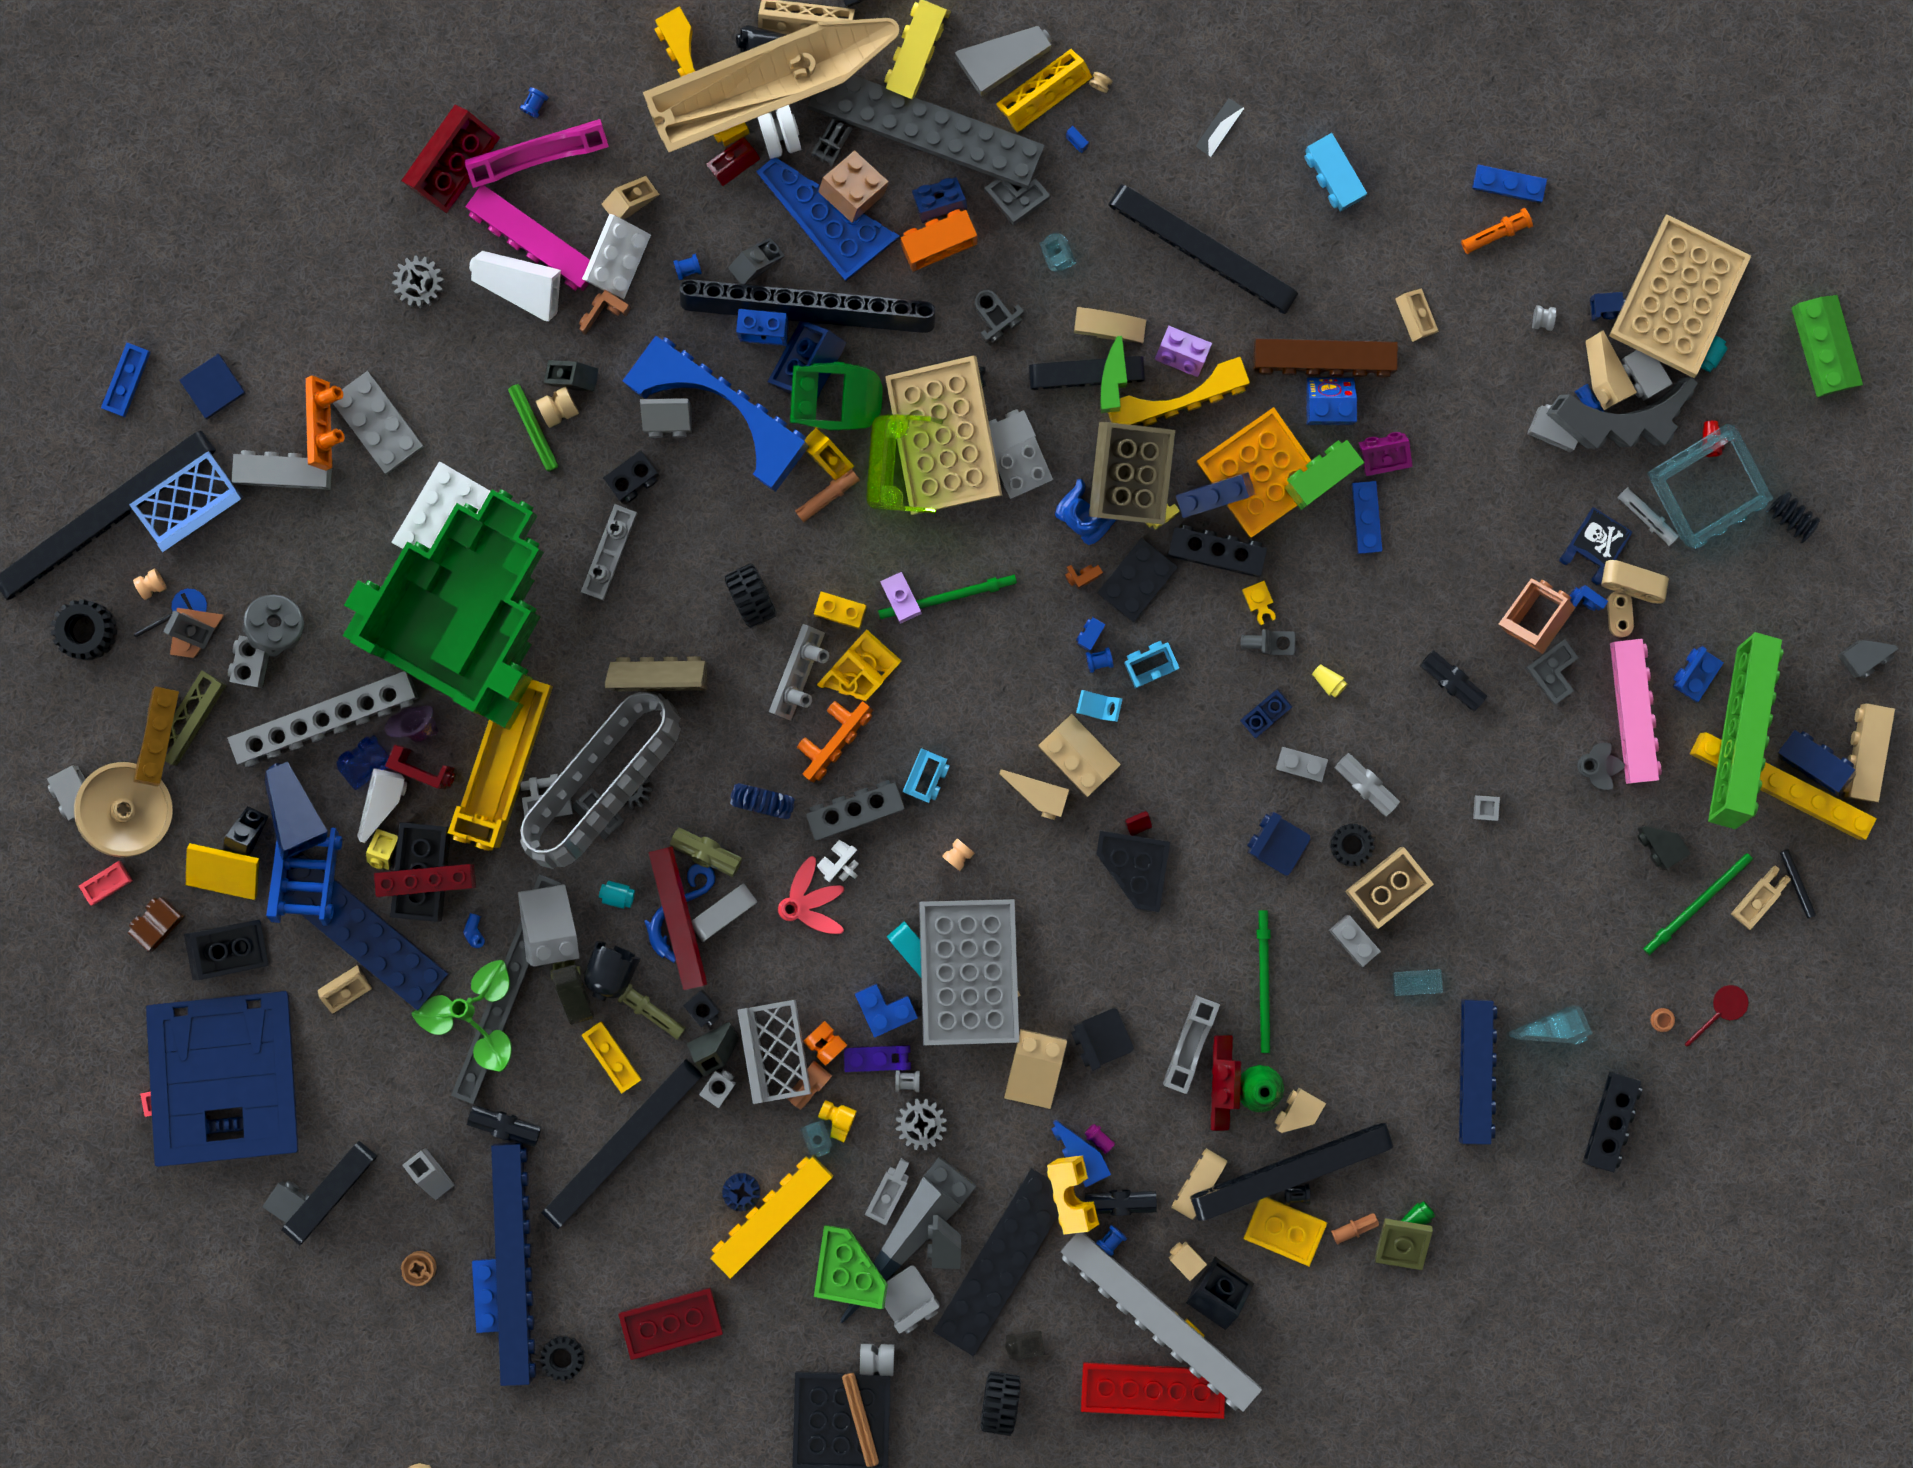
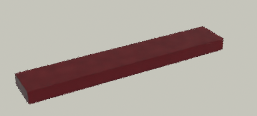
(677, 918)

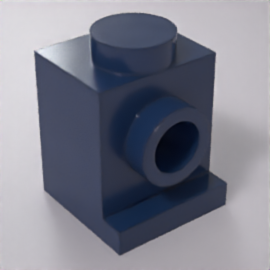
(1606, 305)

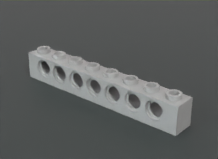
(243, 742)

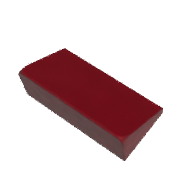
(733, 161)

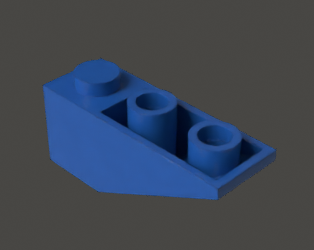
(1076, 1146)

